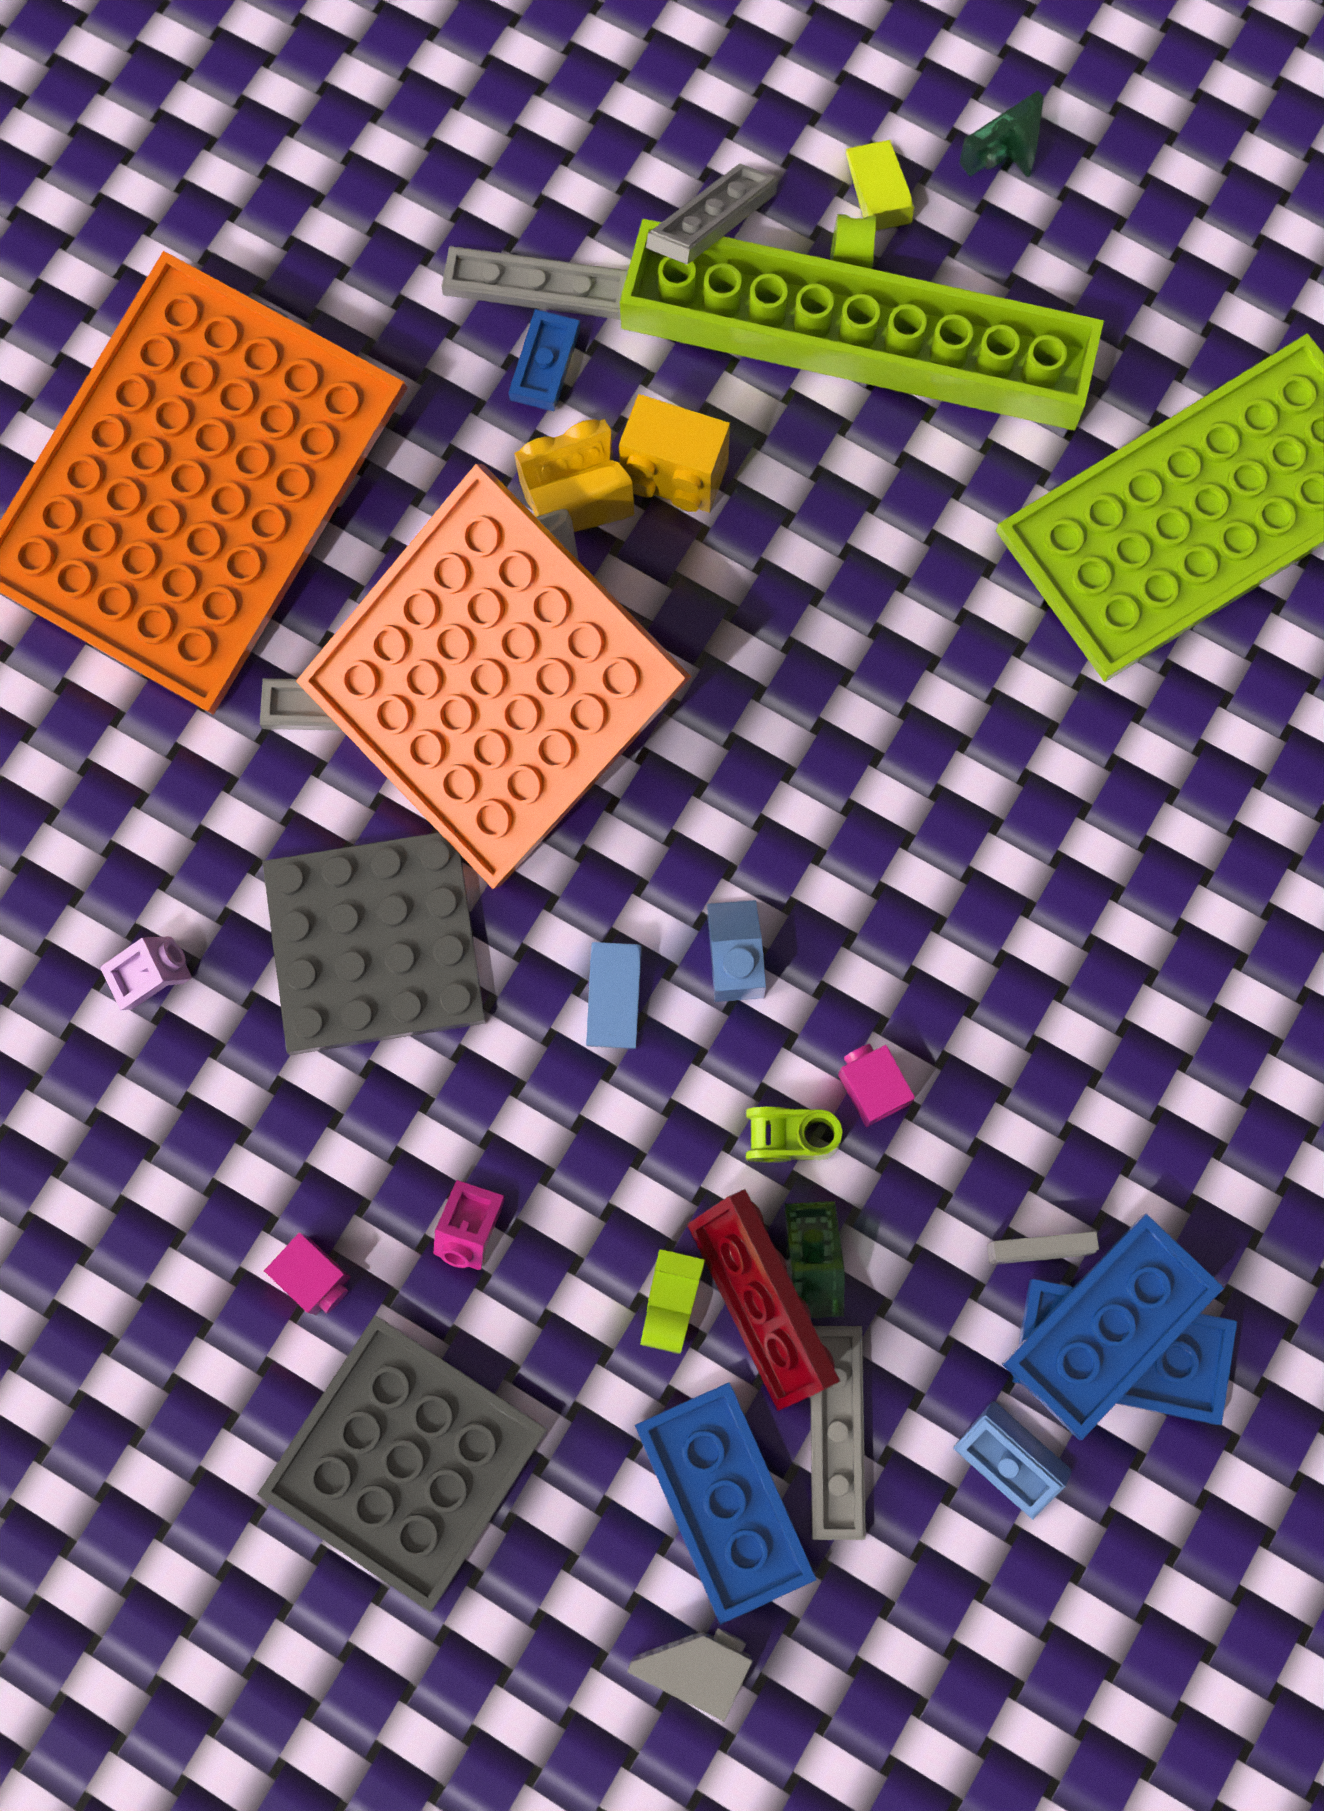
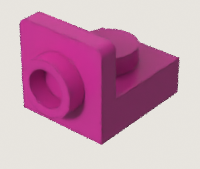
(467, 1225)

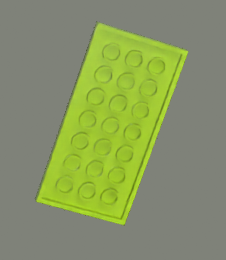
(1183, 514)

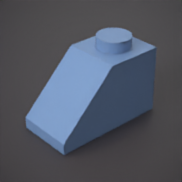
(736, 951)

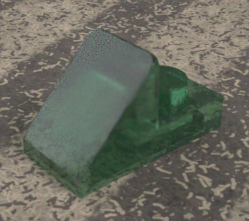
(1009, 134)

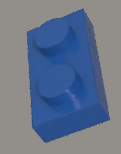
(544, 360)

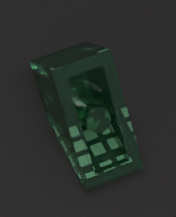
(816, 1256)

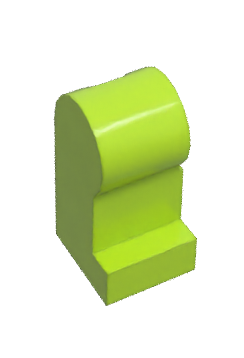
(854, 240)
(671, 1300)

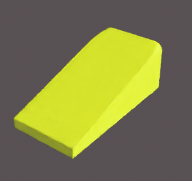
(880, 184)

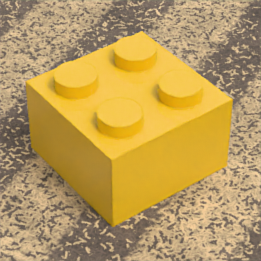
(674, 453)

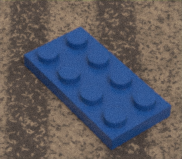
(1112, 1326)
(1183, 1381)
(725, 1503)

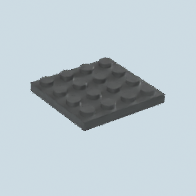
(372, 943)
(402, 1463)

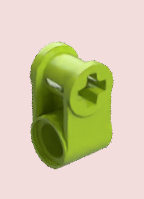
(788, 1134)

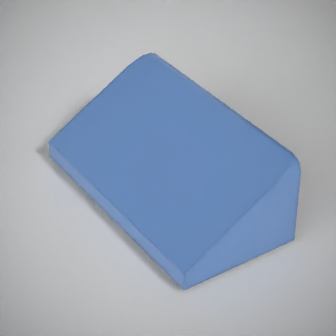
(1013, 1460)

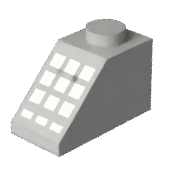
(697, 1670)

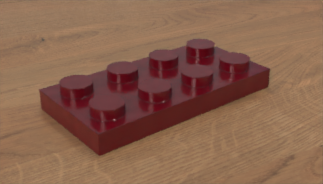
(763, 1300)

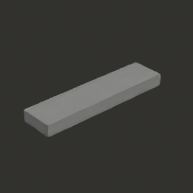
(712, 213)
(533, 282)
(839, 1441)

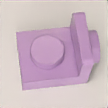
(145, 970)

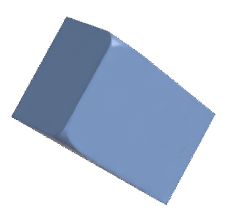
(613, 995)

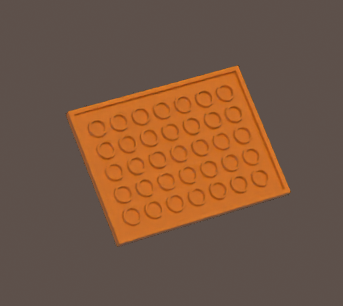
(190, 480)

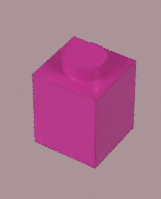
(875, 1083)
(309, 1275)

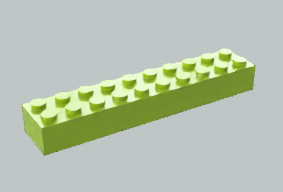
(866, 327)

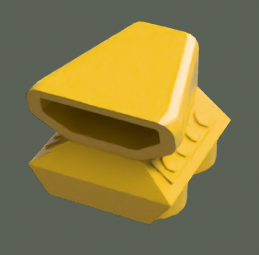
(576, 475)

